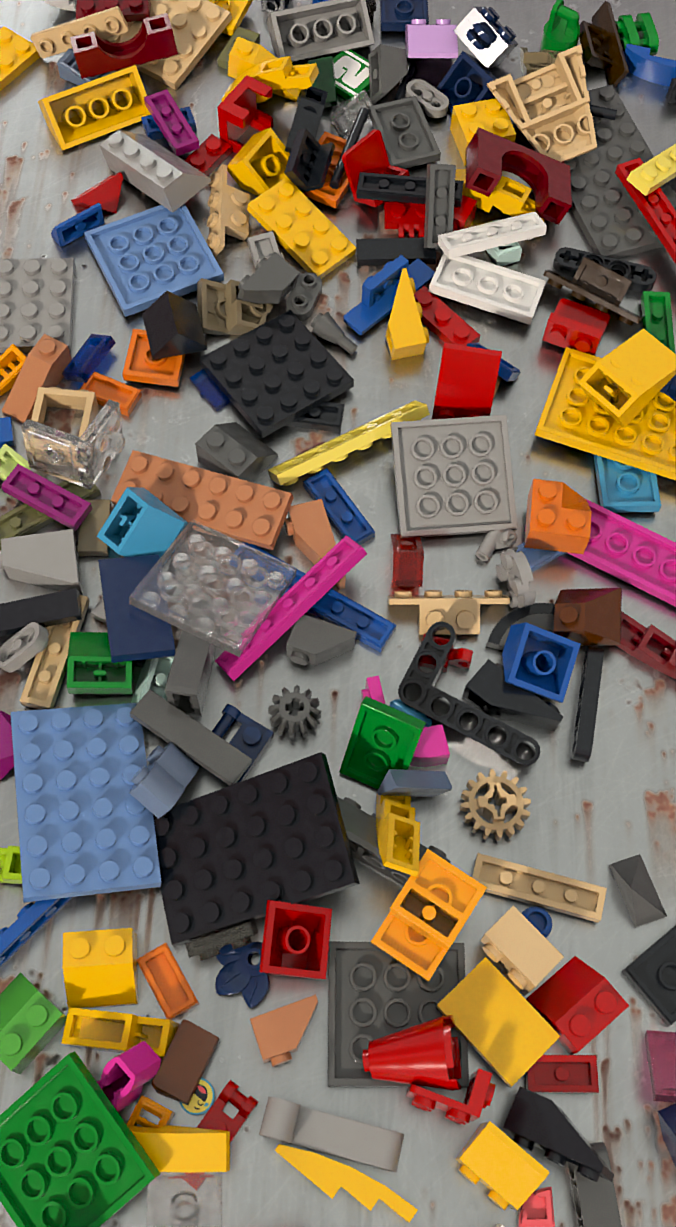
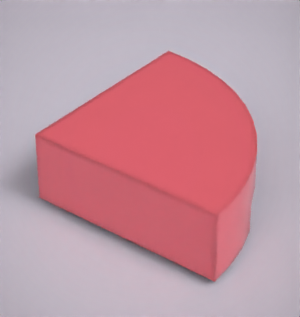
(537, 1210)

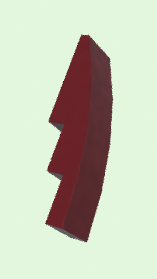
(648, 645)

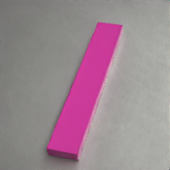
(295, 604)

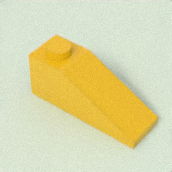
(248, 54)

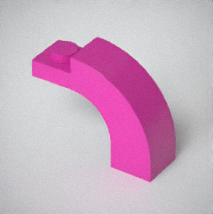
(432, 747)

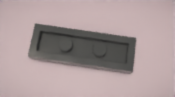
(439, 202)

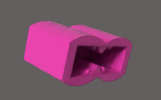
(126, 1073)

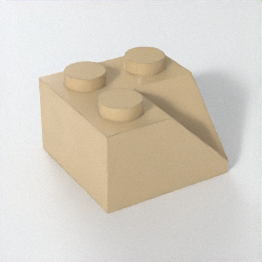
(521, 949)

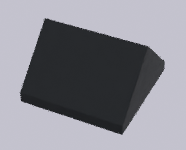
(173, 327)

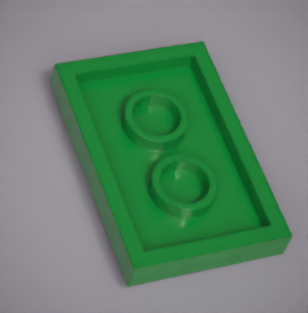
(380, 742)

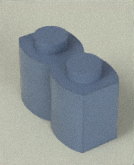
(163, 780)

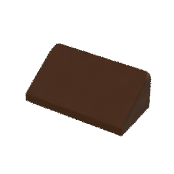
(185, 1062)

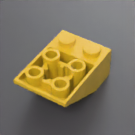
(630, 376)

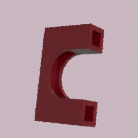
(548, 178)

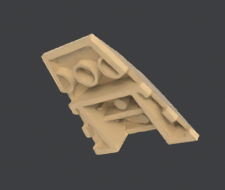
(551, 106)

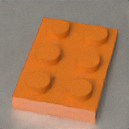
(326, 194)

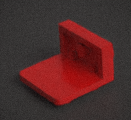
(369, 157)
(576, 326)
(477, 1096)

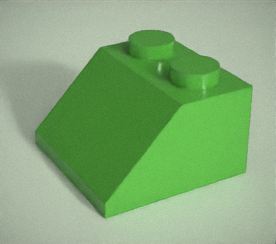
(26, 1023)

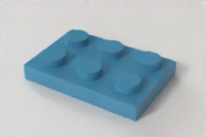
(626, 487)

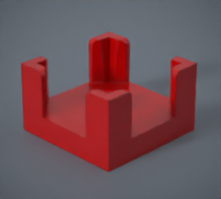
(240, 111)

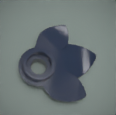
(241, 975)

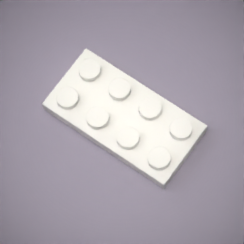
(488, 287)

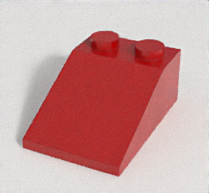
(466, 382)

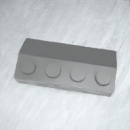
(320, 29)
(153, 168)

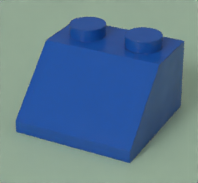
(539, 660)

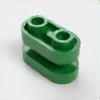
(638, 33)

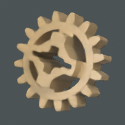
(482, 806)

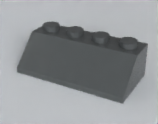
(364, 844)

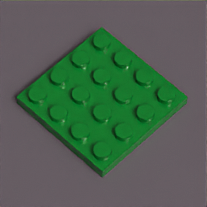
(68, 1153)

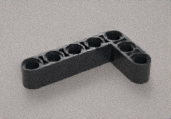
(457, 708)

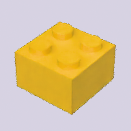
(482, 114)

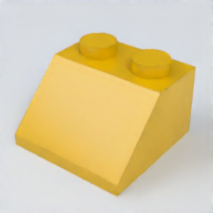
(259, 162)
(100, 968)
(500, 1166)

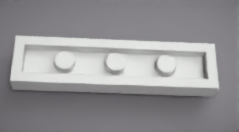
(491, 235)

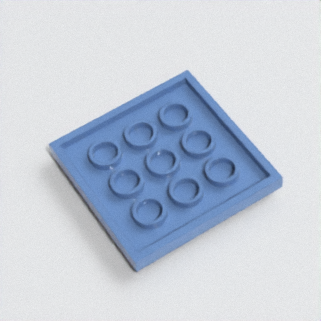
(151, 256)

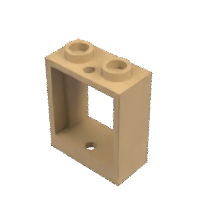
(69, 399)

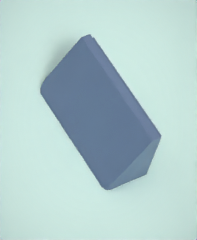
(414, 783)

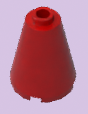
(417, 1056)

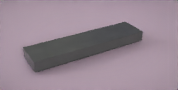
(191, 738)

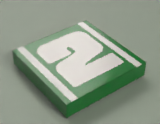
(351, 74)

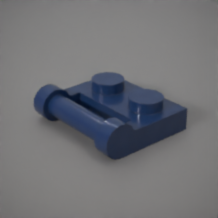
(249, 739)

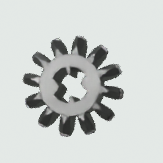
(284, 706)

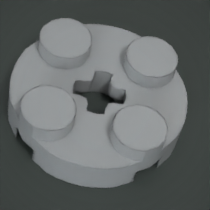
(517, 575)

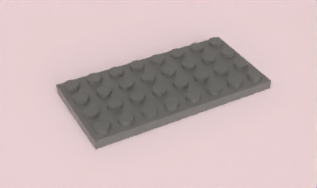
(598, 196)

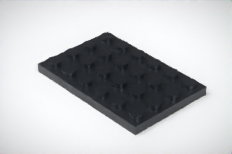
(250, 845)

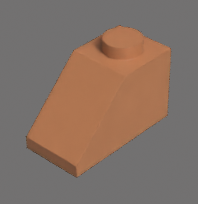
(283, 1029)

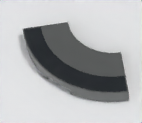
(537, 614)

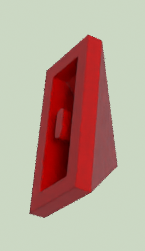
(105, 192)

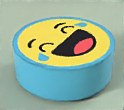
(201, 1100)

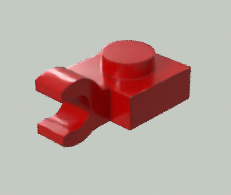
(459, 657)

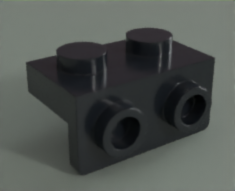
(308, 161)

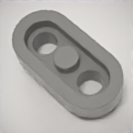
(431, 100)
(23, 647)

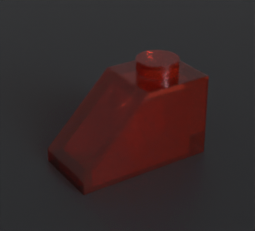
(406, 562)

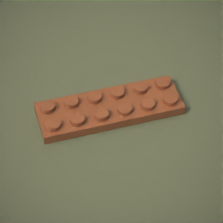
(216, 500)

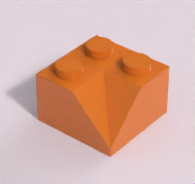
(556, 518)

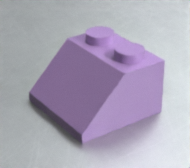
(431, 40)

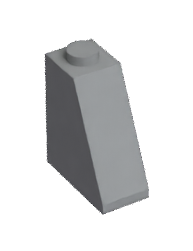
(43, 560)

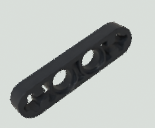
(626, 267)
(587, 704)

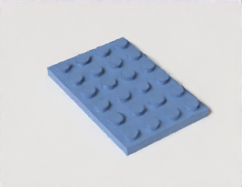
(75, 805)

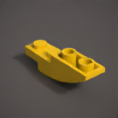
(279, 75)
(507, 196)

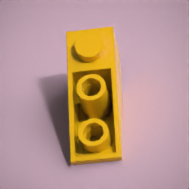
(405, 331)

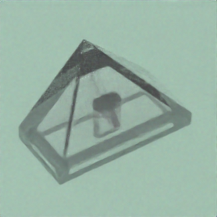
(345, 114)

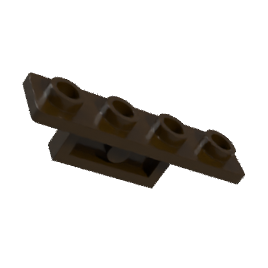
(603, 45)
(598, 285)

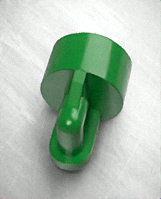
(562, 29)

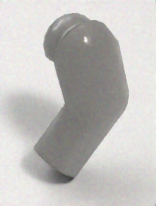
(495, 540)

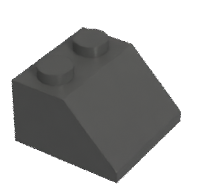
(234, 452)

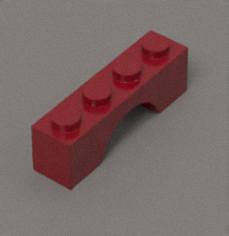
(151, 43)

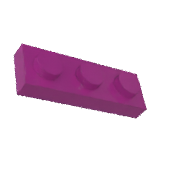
(171, 122)
(46, 497)

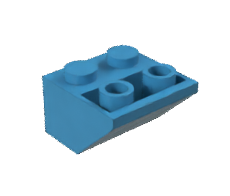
(141, 525)

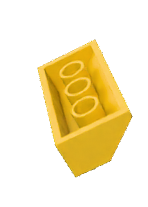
(95, 108)

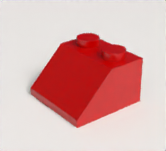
(577, 1004)

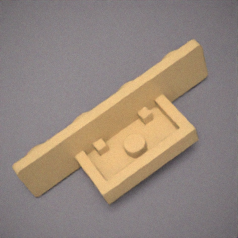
(57, 38)
(227, 211)
(458, 610)

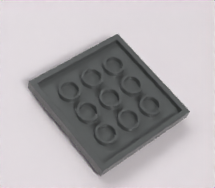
(377, 997)

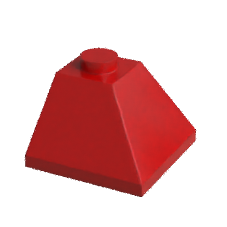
(296, 940)

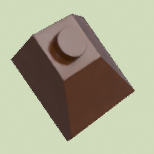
(589, 616)

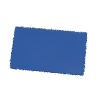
(77, 225)

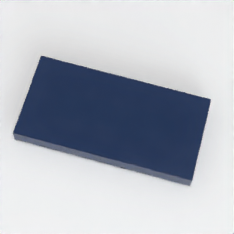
(130, 630)

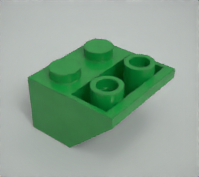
(91, 666)

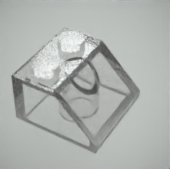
(185, 1200)

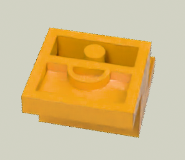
(428, 915)

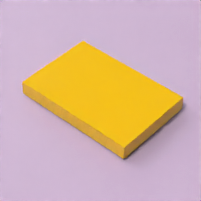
(498, 1022)

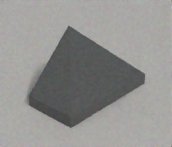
(637, 890)

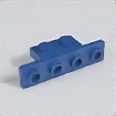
(380, 292)

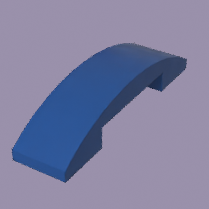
(648, 67)

